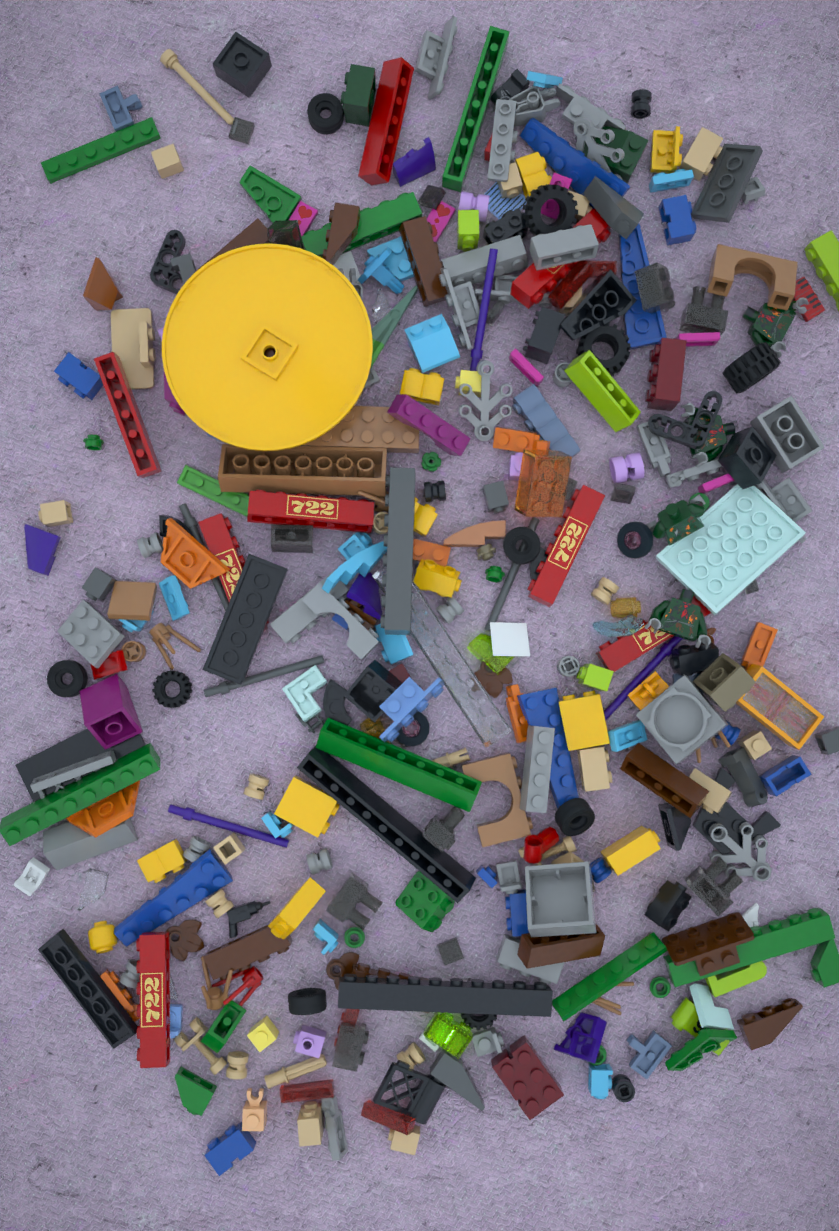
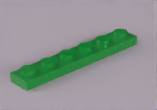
(100, 150)
(608, 976)

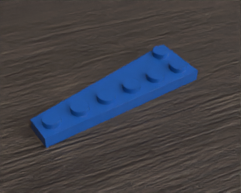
(567, 160)
(640, 326)
(543, 710)
(198, 882)

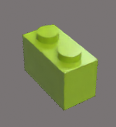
(467, 230)
(594, 677)

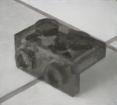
(349, 1046)

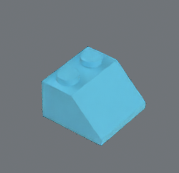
(432, 343)
(395, 646)

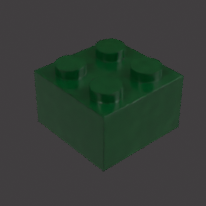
(359, 94)

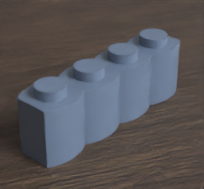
(543, 421)

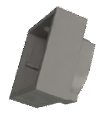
(682, 719)
(560, 899)

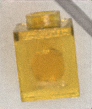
(371, 728)

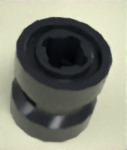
(641, 100)
(435, 491)
(620, 1084)

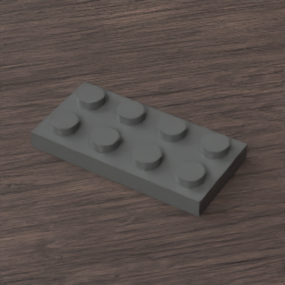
(727, 182)

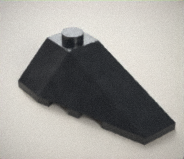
(598, 305)

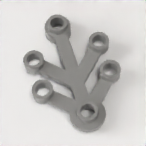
(595, 150)
(485, 405)
(743, 853)

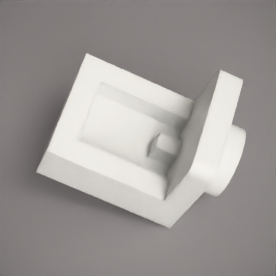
(32, 877)

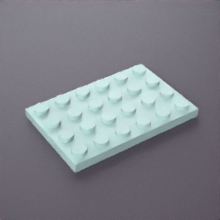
(734, 547)

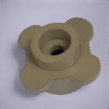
(486, 552)

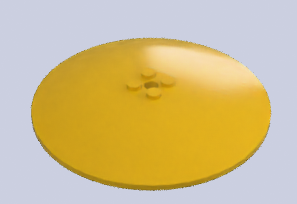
(258, 302)

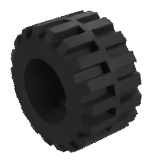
(535, 203)
(615, 339)
(751, 367)

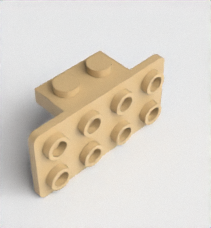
(133, 343)

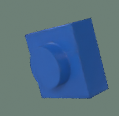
(487, 875)

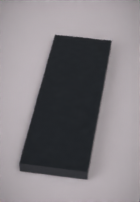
(245, 619)
(68, 752)
(88, 989)

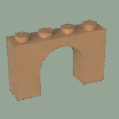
(774, 271)
(514, 822)

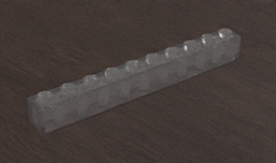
(453, 669)

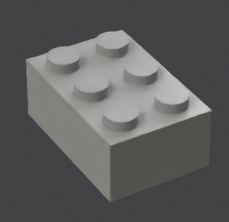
(787, 434)

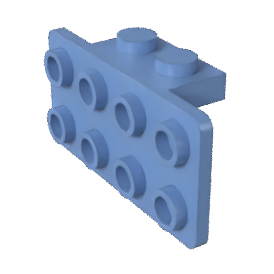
(405, 703)

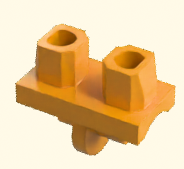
(648, 690)

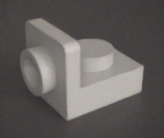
(487, 1041)

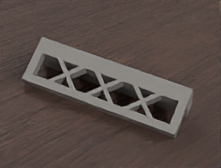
(72, 771)

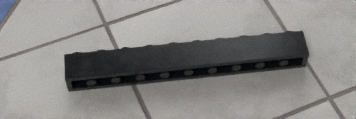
(387, 823)
(444, 996)

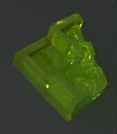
(482, 649)

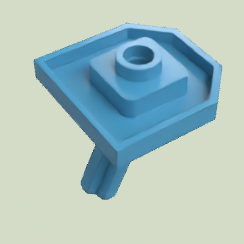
(381, 272)

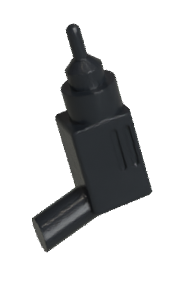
(242, 913)

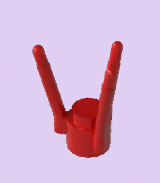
(252, 978)

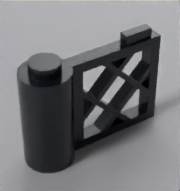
(424, 1095)

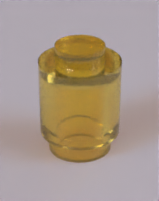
(625, 606)

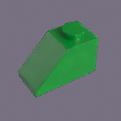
(825, 964)
(223, 1026)
(194, 1091)

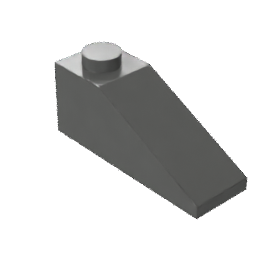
(613, 208)
(456, 1076)

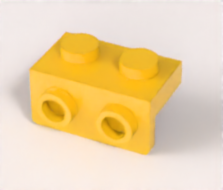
(665, 151)

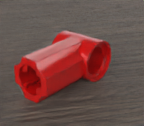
(538, 844)

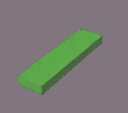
(210, 488)

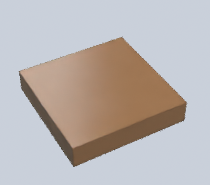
(132, 600)

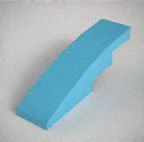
(359, 563)

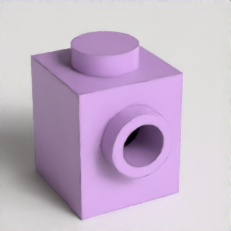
(515, 466)
(309, 1041)

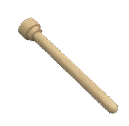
(170, 60)

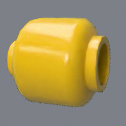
(102, 937)

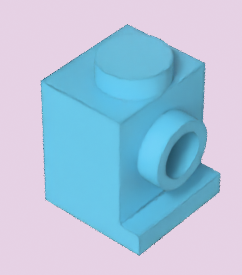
(599, 1080)

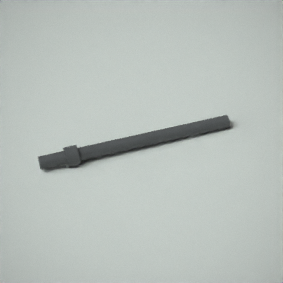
(192, 524)
(509, 580)
(225, 687)

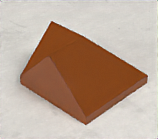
(101, 288)

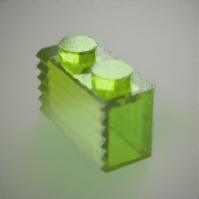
(448, 1033)

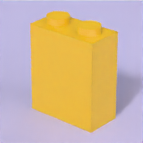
(584, 721)
(307, 807)
(631, 849)
(296, 909)

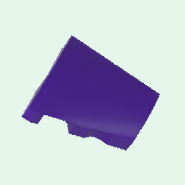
(415, 164)
(40, 549)
(366, 592)
(583, 1038)

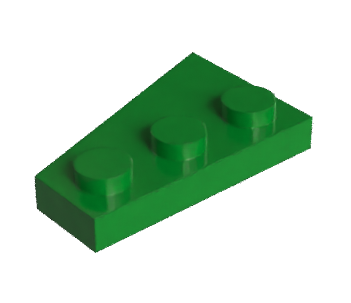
(271, 196)
(705, 1042)

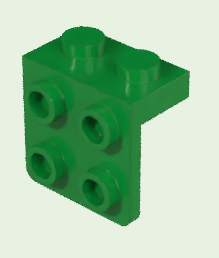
(424, 902)

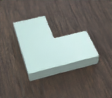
(300, 692)
(708, 1014)

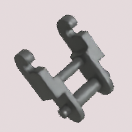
(311, 728)

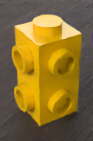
(437, 578)

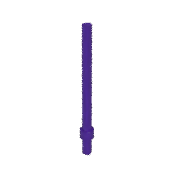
(476, 352)
(665, 650)
(190, 814)

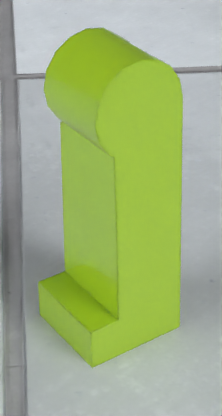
(736, 978)

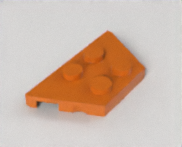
(188, 557)
(107, 812)

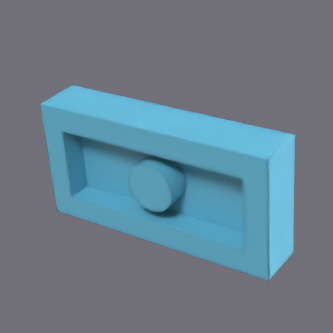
(544, 80)
(665, 181)
(174, 598)
(627, 735)

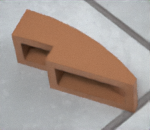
(475, 535)

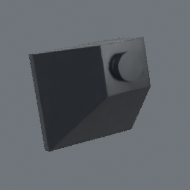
(674, 825)

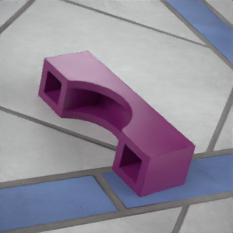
(419, 417)

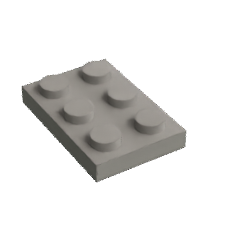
(90, 633)

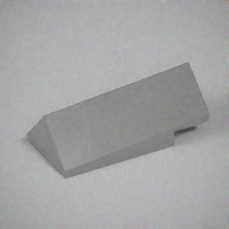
(70, 845)

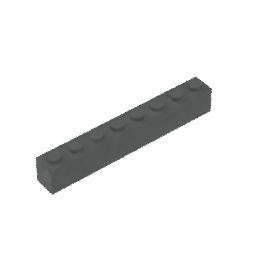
(399, 551)

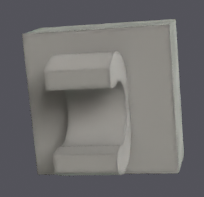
(753, 190)

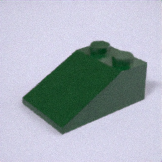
(633, 148)

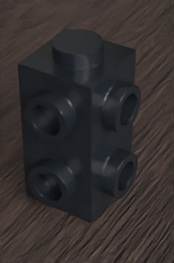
(508, 226)
(689, 659)
(668, 905)

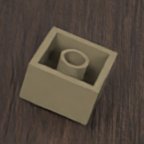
(724, 682)

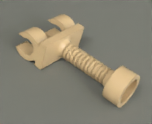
(566, 845)
(182, 1041)

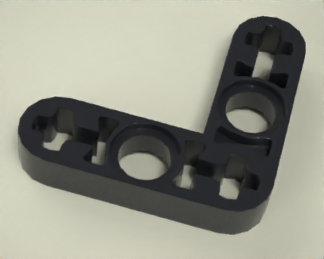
(166, 268)
(689, 430)

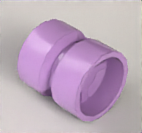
(480, 203)
(625, 468)

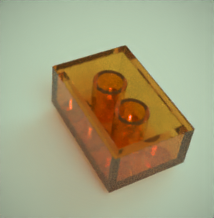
(542, 483)

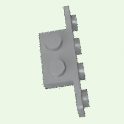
(434, 56)
(582, 107)
(502, 140)
(503, 289)
(463, 304)
(788, 499)

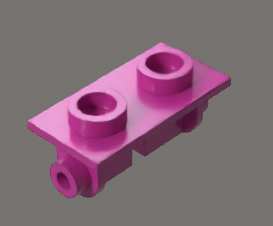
(551, 207)

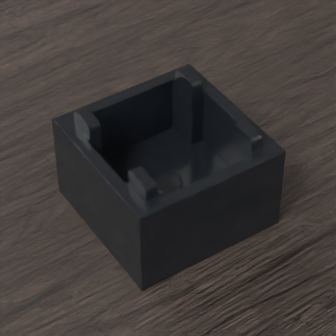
(242, 64)
(543, 335)
(747, 458)
(372, 689)

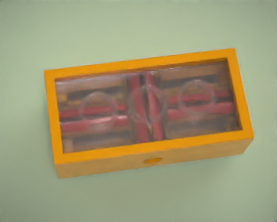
(779, 708)

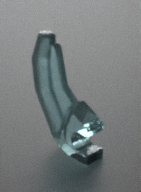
(624, 627)

